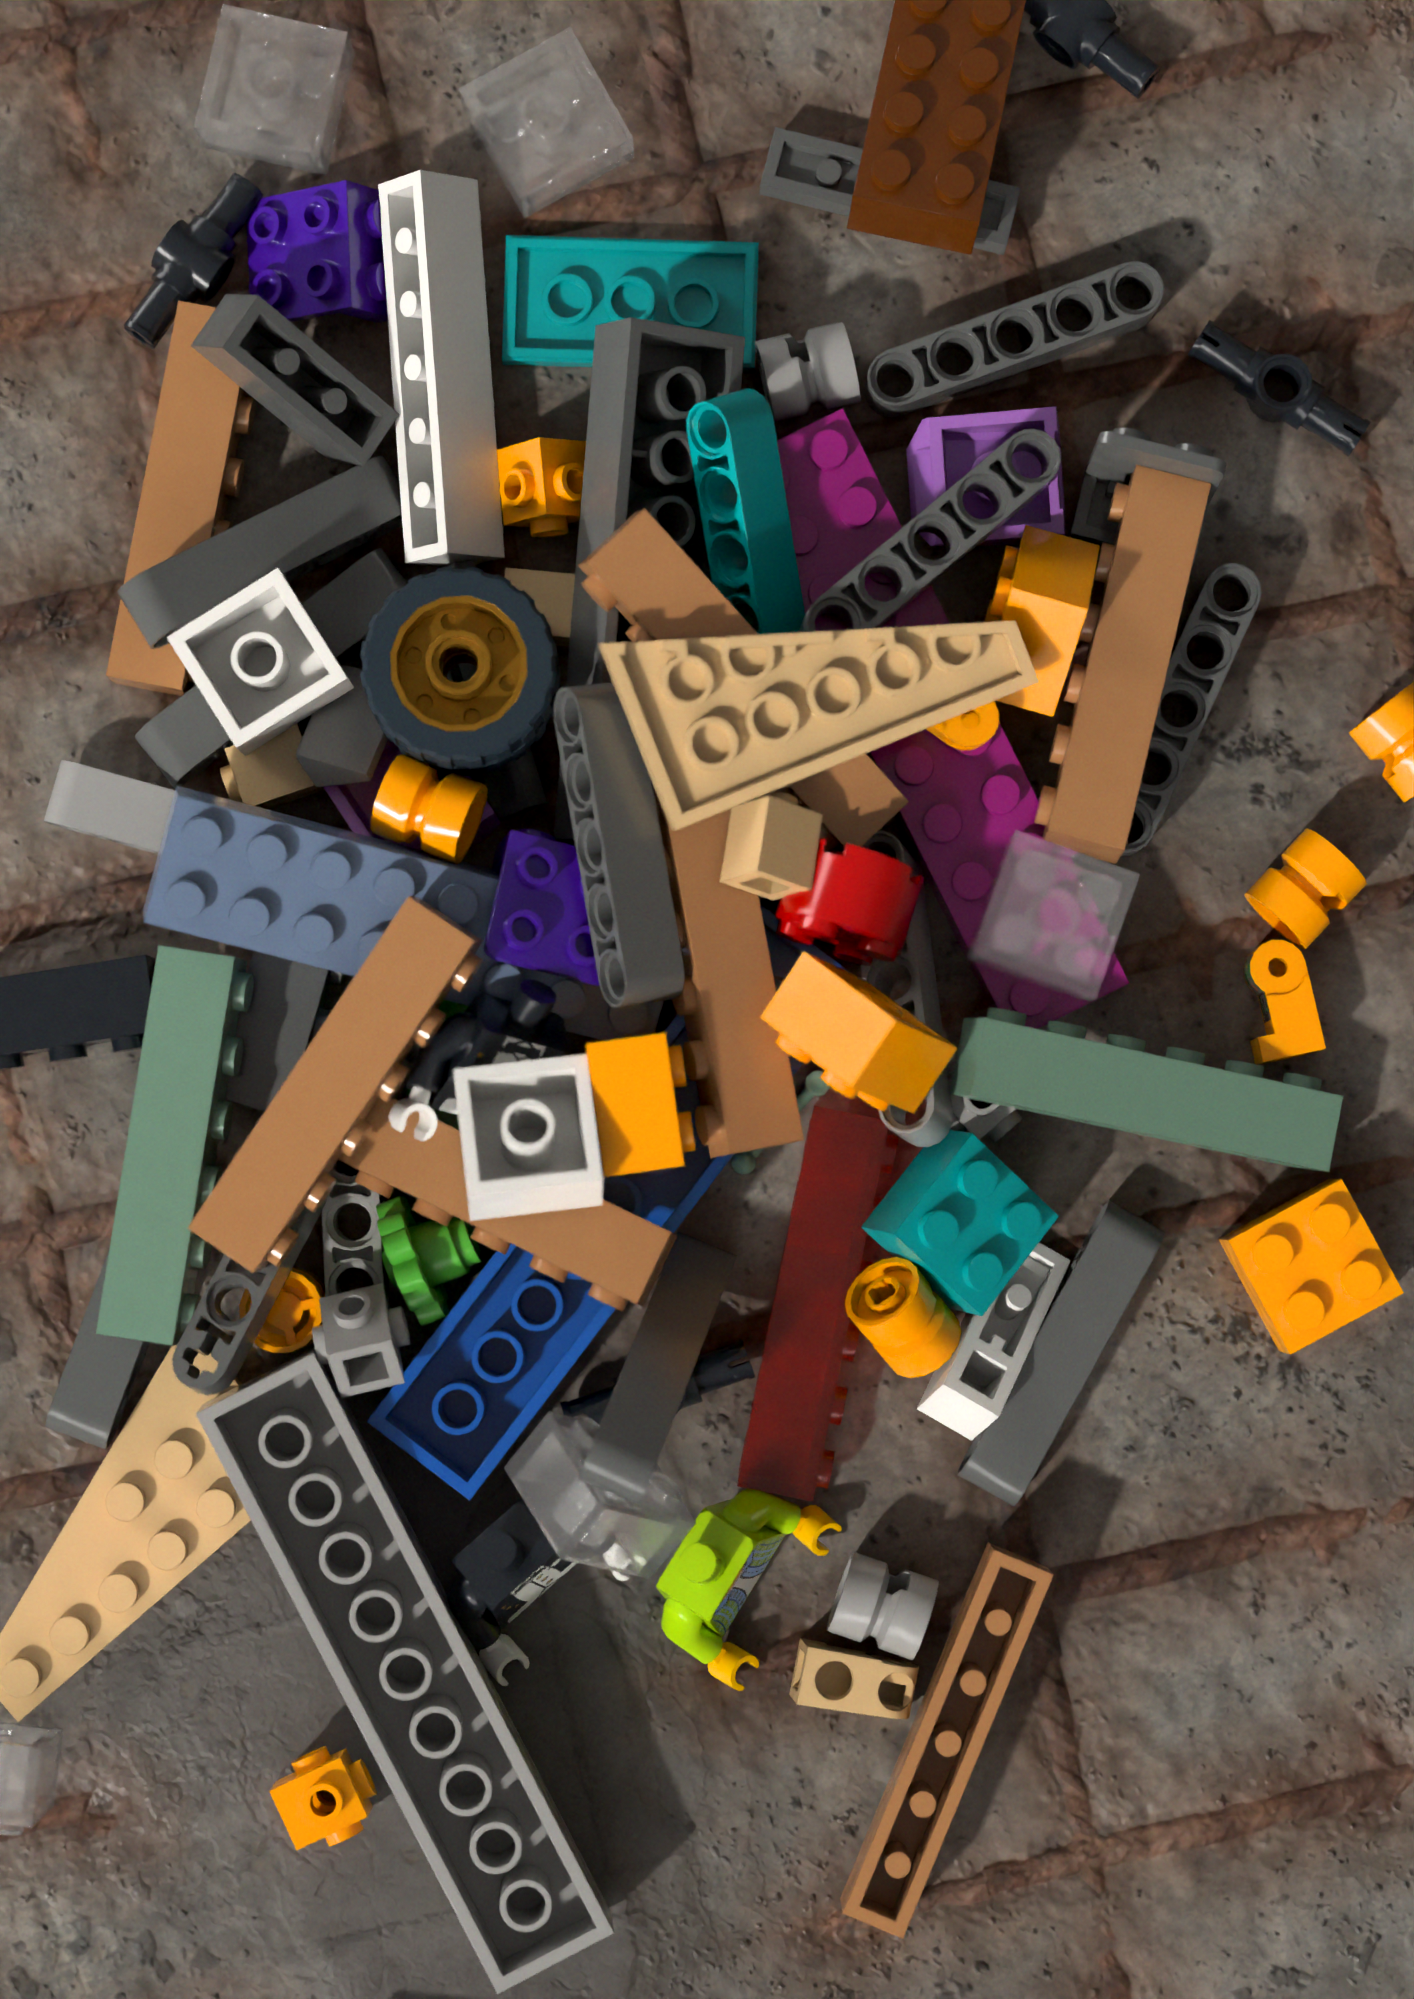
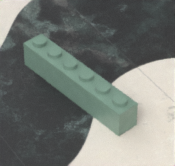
(1145, 1092)
(173, 1143)

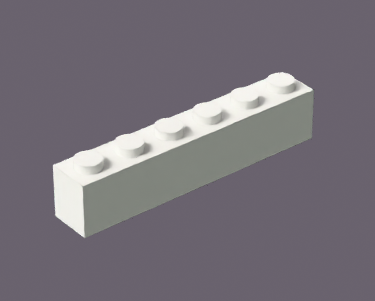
(441, 369)

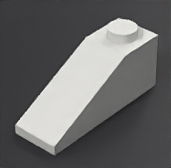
(992, 1348)

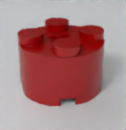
(855, 902)

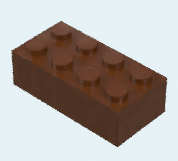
(936, 121)

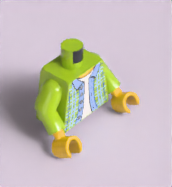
(720, 1568)

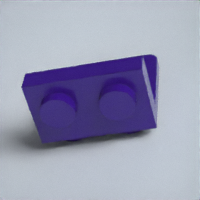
(319, 252)
(540, 908)

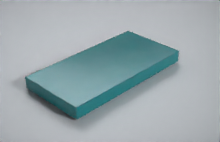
(571, 284)

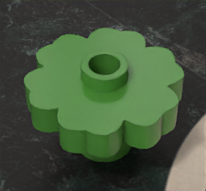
(424, 1256)

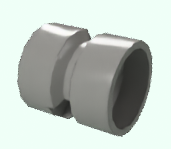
(808, 371)
(882, 1605)

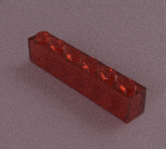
(808, 1316)

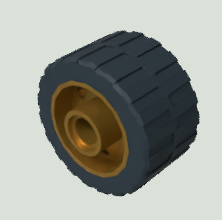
(452, 621)

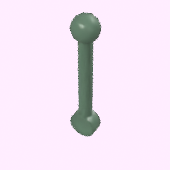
(745, 1161)

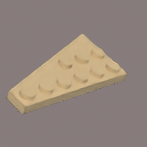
(769, 709)
(133, 1536)

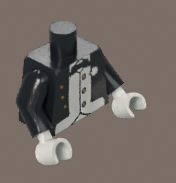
(484, 1034)
(500, 1579)

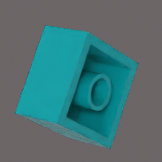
(961, 1221)

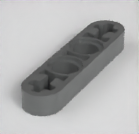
(264, 1290)

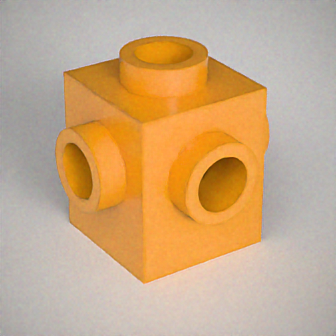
(542, 484)
(312, 1817)

